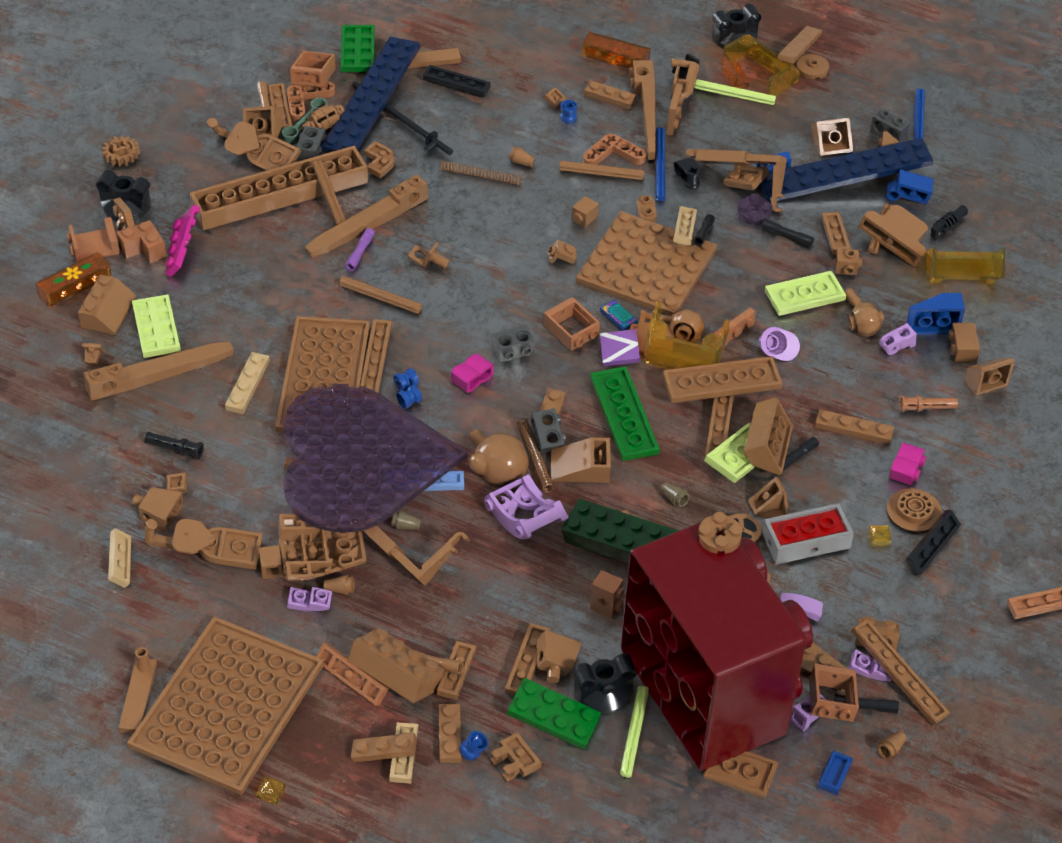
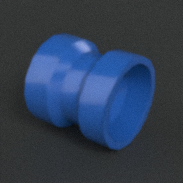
(568, 111)
(406, 379)
(409, 396)
(473, 745)

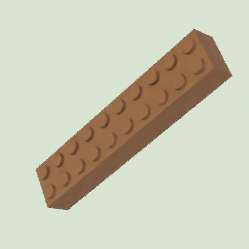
(277, 188)

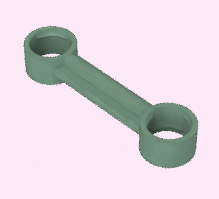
(297, 128)

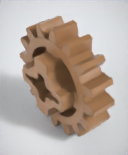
(120, 150)

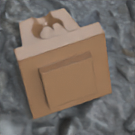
(92, 352)

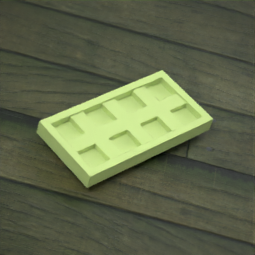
(156, 326)

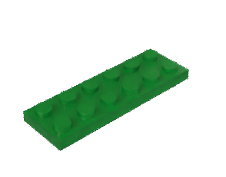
(624, 413)

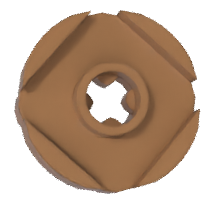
(720, 523)

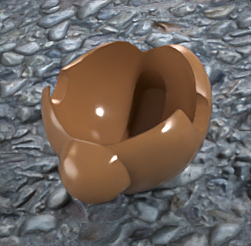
(500, 459)

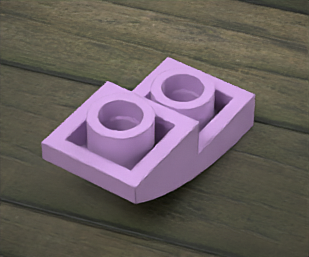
(312, 600)
(812, 607)
(867, 667)

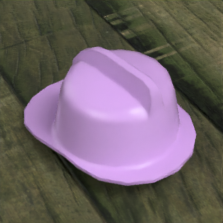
(779, 343)

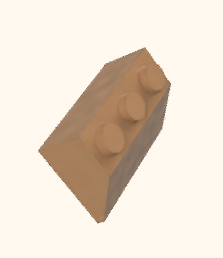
(106, 305)

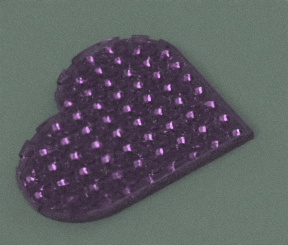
(359, 457)

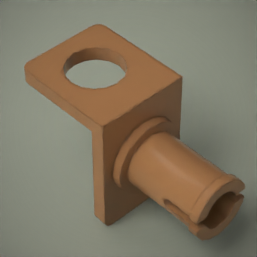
(431, 256)

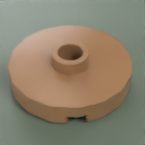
(812, 66)

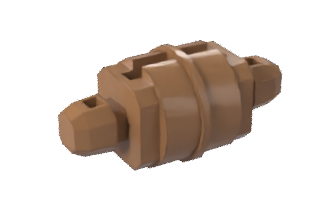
(321, 114)

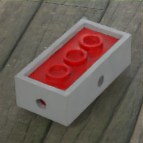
(807, 533)

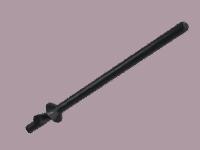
(430, 138)

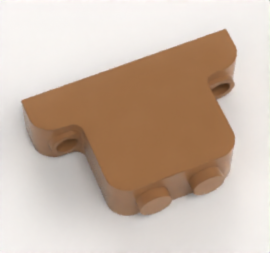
(898, 232)

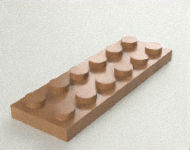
(722, 379)

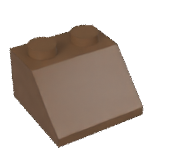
(265, 119)
(832, 136)
(989, 375)

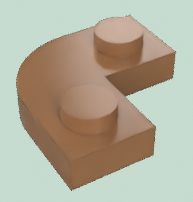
(382, 157)

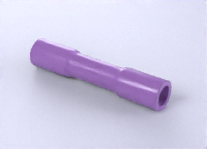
(355, 257)

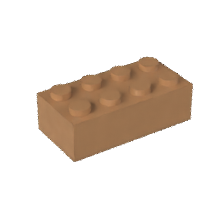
(396, 665)

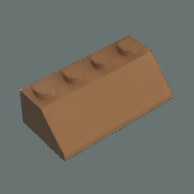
(768, 436)

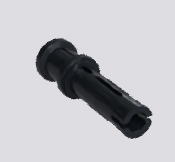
(181, 446)

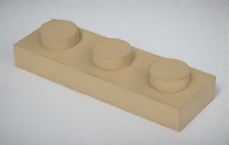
(119, 558)
(402, 767)

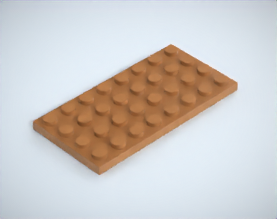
(323, 355)

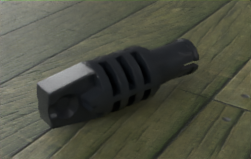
(948, 221)

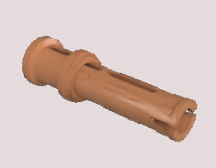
(918, 403)

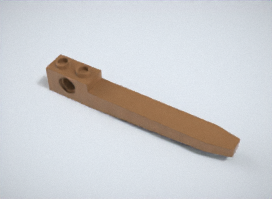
(644, 84)
(400, 199)
(119, 379)

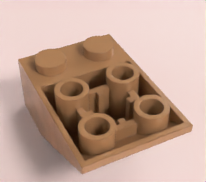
(582, 461)

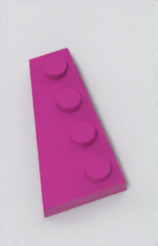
(179, 239)

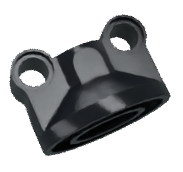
(735, 24)
(133, 193)
(605, 683)

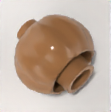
(865, 319)
(684, 323)

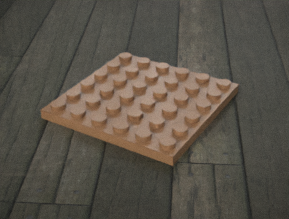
(644, 264)

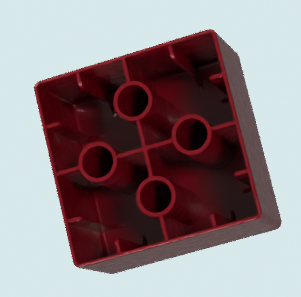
(713, 644)

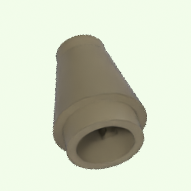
(675, 494)
(405, 521)

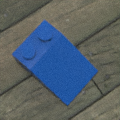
(936, 314)

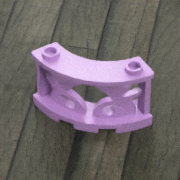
(545, 513)

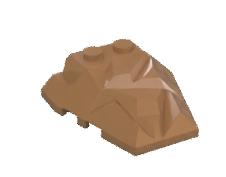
(315, 552)

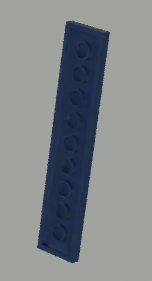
(372, 95)
(850, 169)

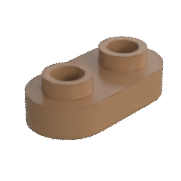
(646, 208)

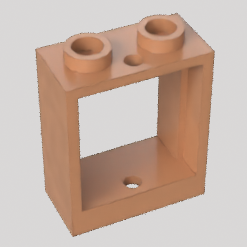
(312, 70)
(571, 308)
(845, 679)

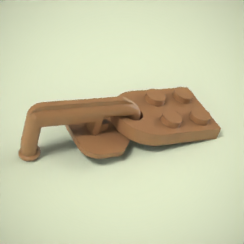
(679, 93)
(244, 139)
(215, 545)

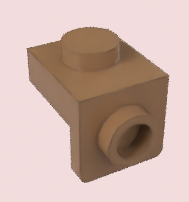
(562, 251)

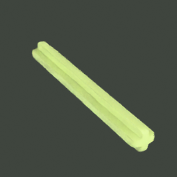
(735, 92)
(634, 731)

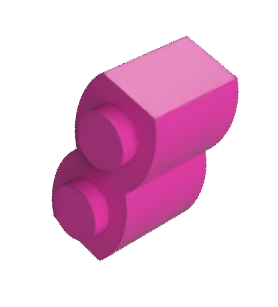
(472, 372)
(907, 464)

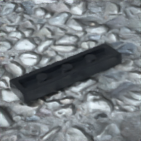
(456, 81)
(933, 542)

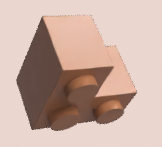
(142, 239)

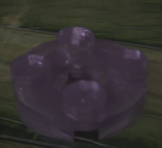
(756, 202)

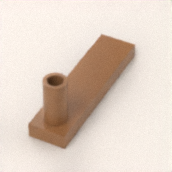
(138, 691)

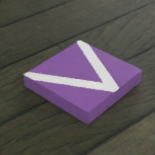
(619, 347)

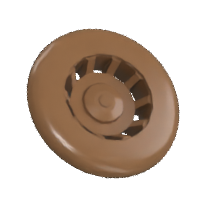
(913, 509)

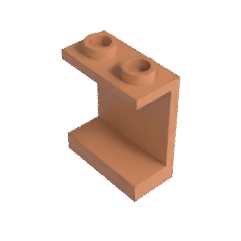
(99, 241)

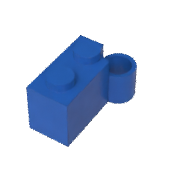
(910, 187)

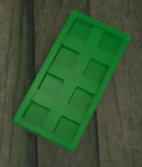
(357, 48)
(554, 713)

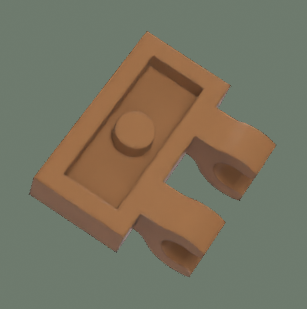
(124, 214)
(519, 753)

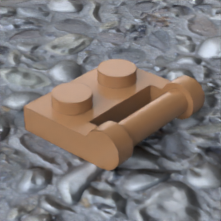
(747, 180)

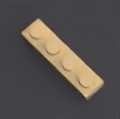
(685, 226)
(247, 383)

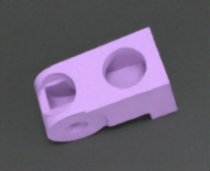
(898, 339)
(801, 714)

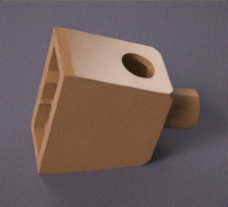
(159, 505)
(556, 655)

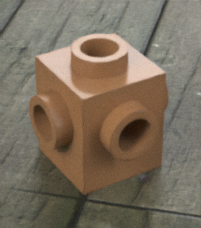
(847, 261)

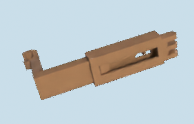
(744, 158)
(430, 567)

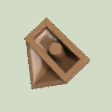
(770, 500)

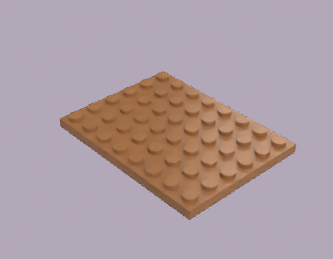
(226, 705)

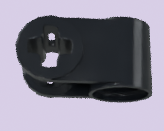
(688, 172)

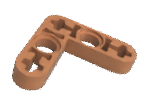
(327, 91)
(634, 155)

